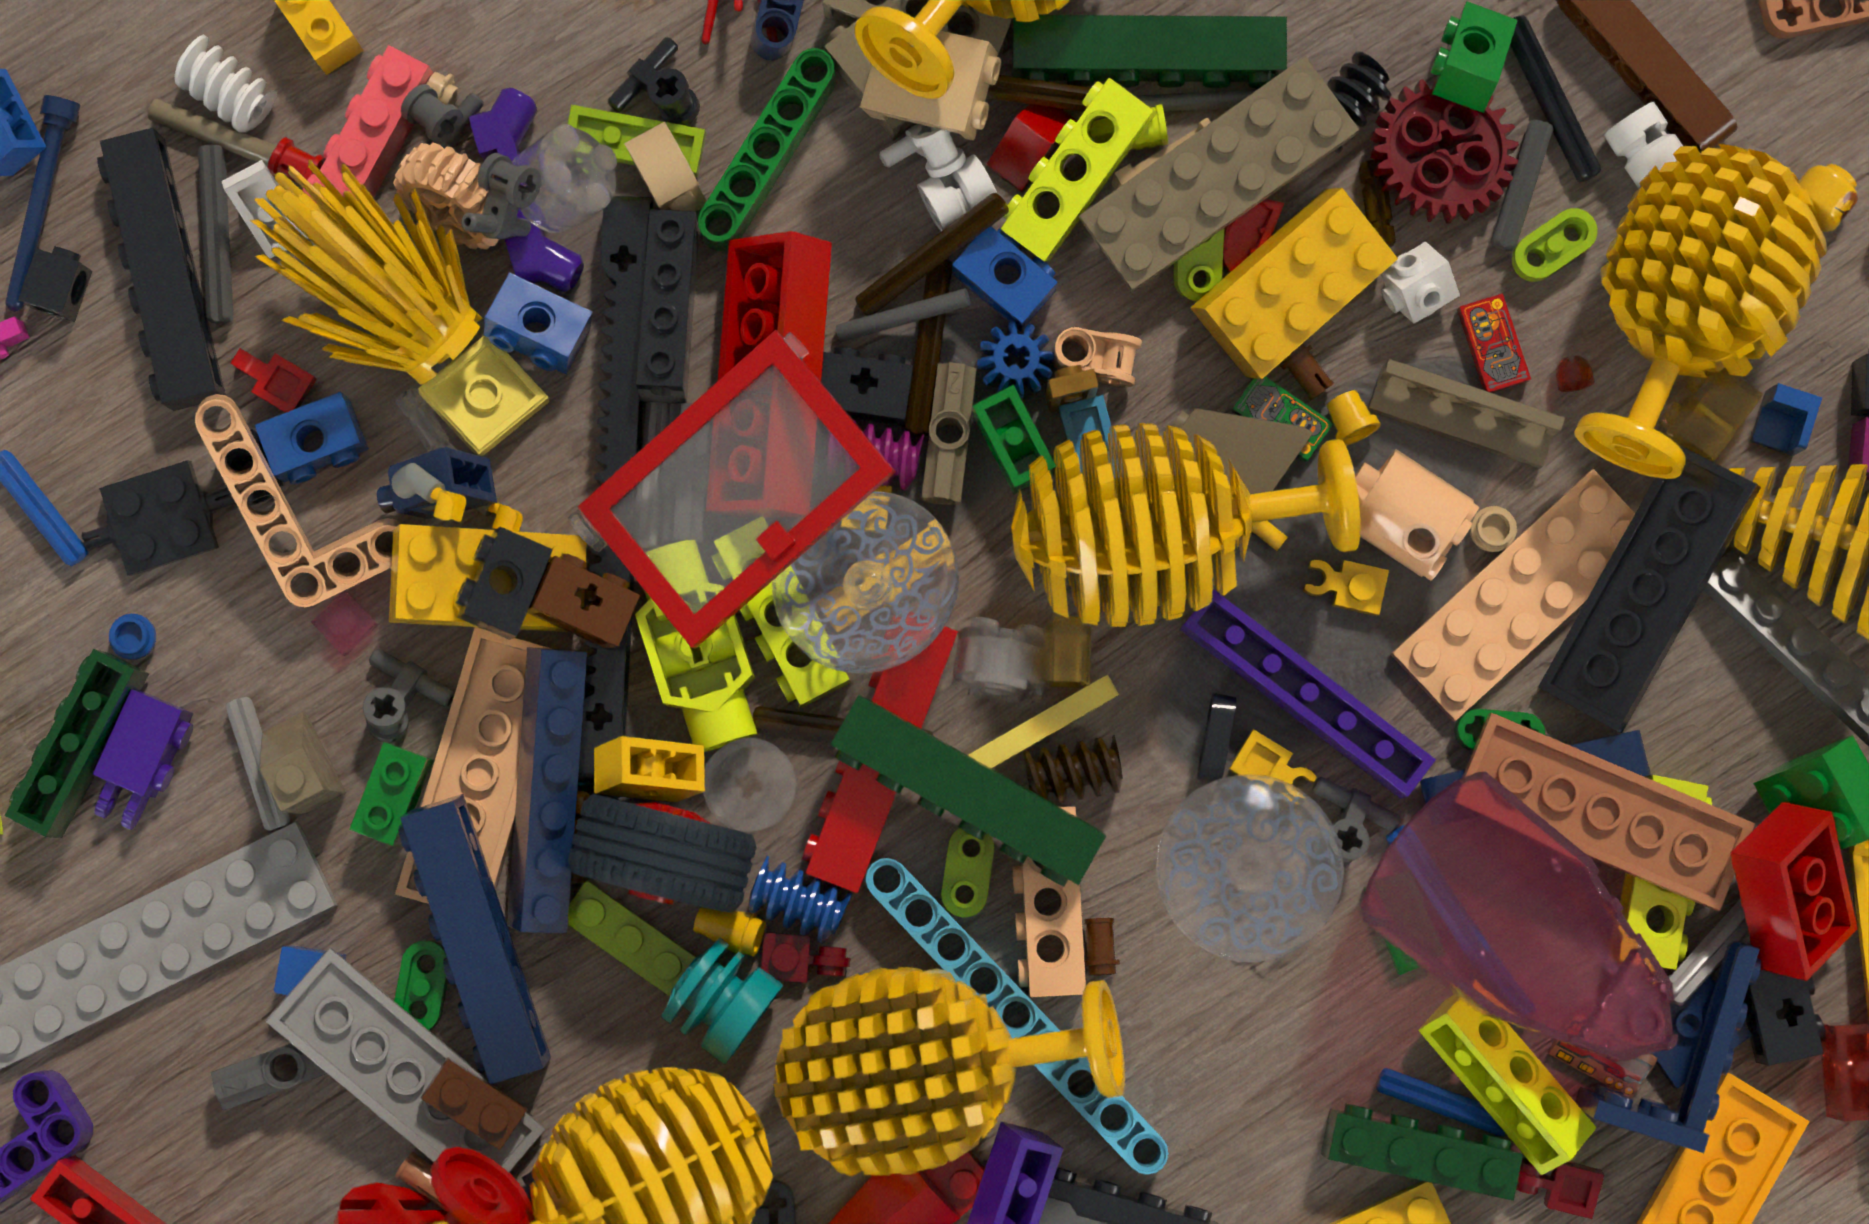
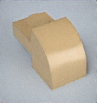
(665, 170)

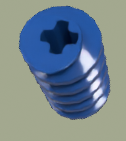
(798, 901)

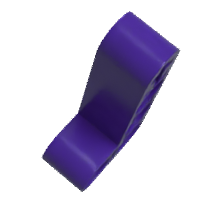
(42, 1134)

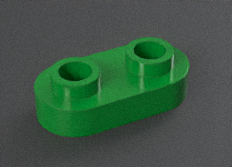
(422, 986)

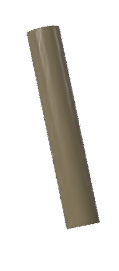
(210, 131)

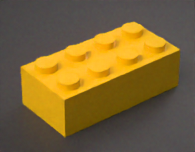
(1294, 283)
(434, 562)

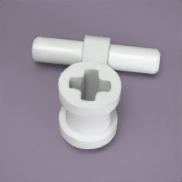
(930, 143)

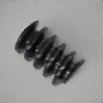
(1358, 86)

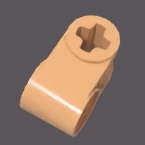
(1101, 354)

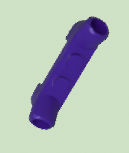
(532, 256)

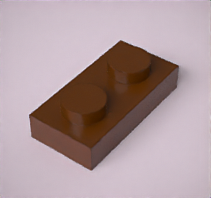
(473, 1103)

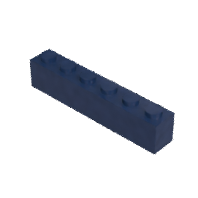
(546, 790)
(475, 939)

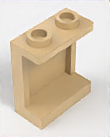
(960, 108)

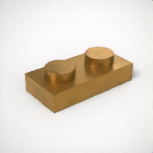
(1070, 386)

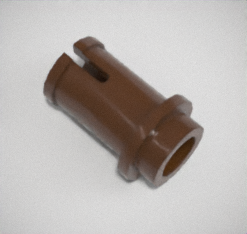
(1307, 371)
(1100, 947)

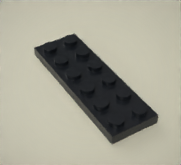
(1648, 590)

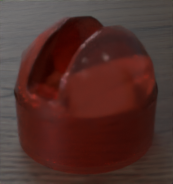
(1574, 375)

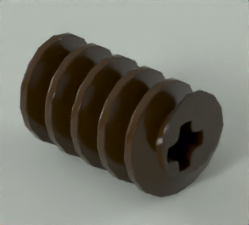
(1074, 771)

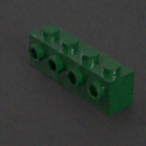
(70, 752)
(1422, 1154)

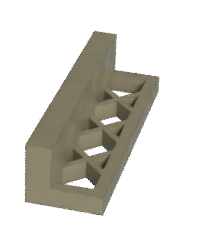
(1464, 413)

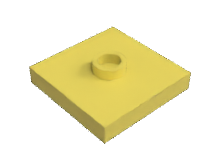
(483, 396)

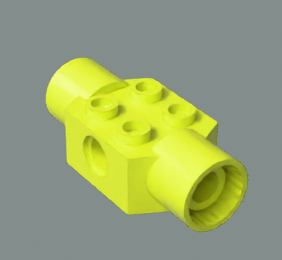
(703, 680)

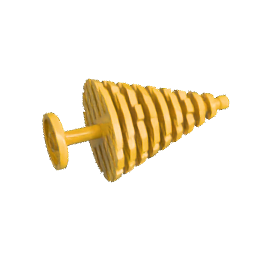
(1811, 526)

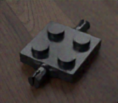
(158, 518)

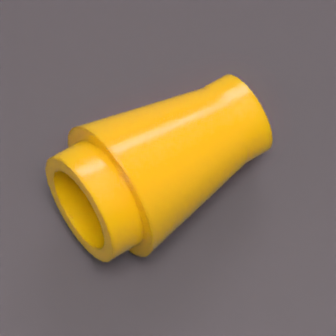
(738, 929)

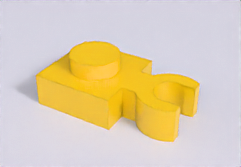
(1355, 586)
(1265, 757)

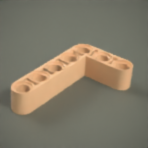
(282, 518)

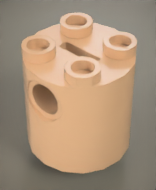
(1412, 513)

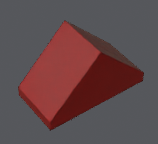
(1027, 142)

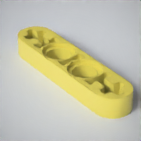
(1046, 723)

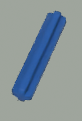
(40, 510)
(1437, 1100)

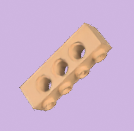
(1066, 973)

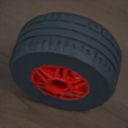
(662, 853)

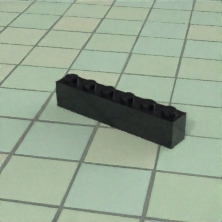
(161, 269)

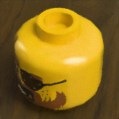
(1831, 193)

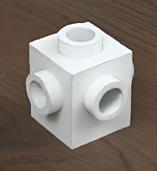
(1419, 283)

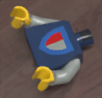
(445, 486)

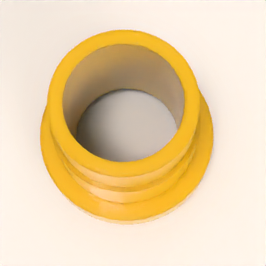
(1352, 417)

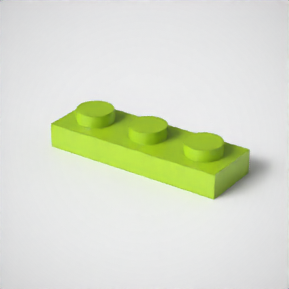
(616, 129)
(628, 937)

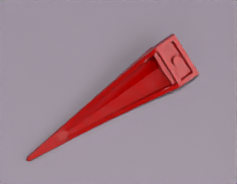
(917, 1198)

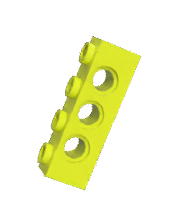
(1129, 119)
(803, 683)
(1639, 896)
(1509, 1083)

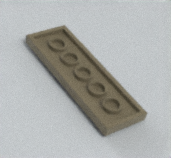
(1219, 174)

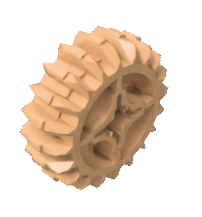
(446, 189)

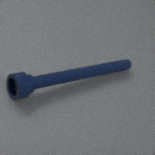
(57, 117)

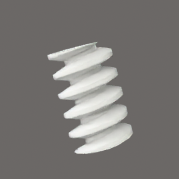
(221, 88)

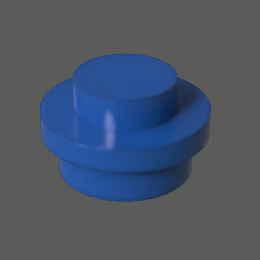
(132, 636)

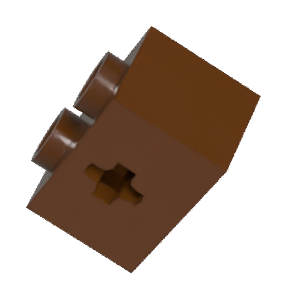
(602, 620)

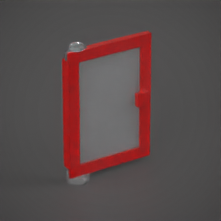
(734, 489)

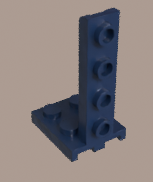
(1710, 1061)

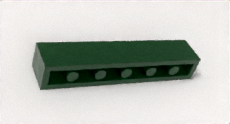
(1150, 49)
(968, 790)

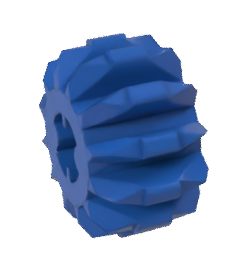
(1018, 345)

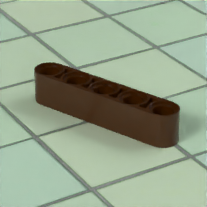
(1652, 69)

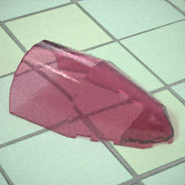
(1518, 923)

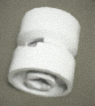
(1643, 141)
(957, 193)

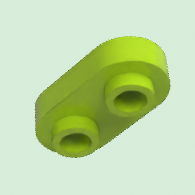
(1552, 245)
(1204, 257)
(967, 871)

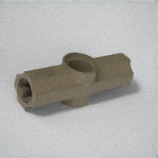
(945, 461)

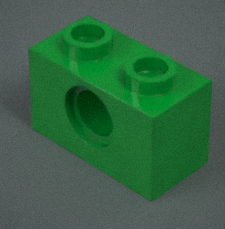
(1473, 57)
(1011, 436)
(391, 792)

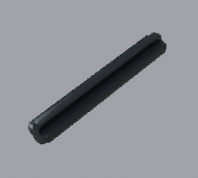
(1553, 101)

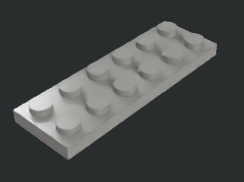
(382, 1057)

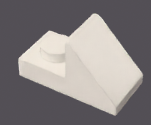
(243, 190)

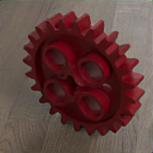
(1459, 186)

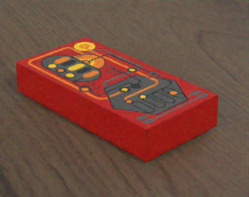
(1493, 343)

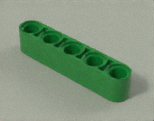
(768, 128)

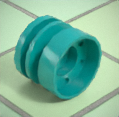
(721, 1000)

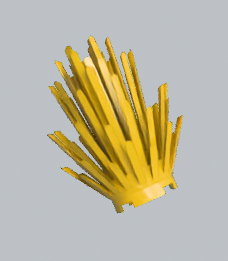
(372, 274)

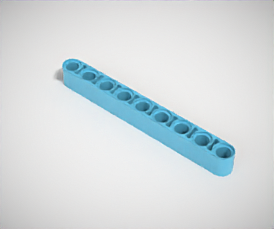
(1006, 991)

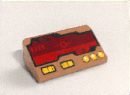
(1621, 1075)

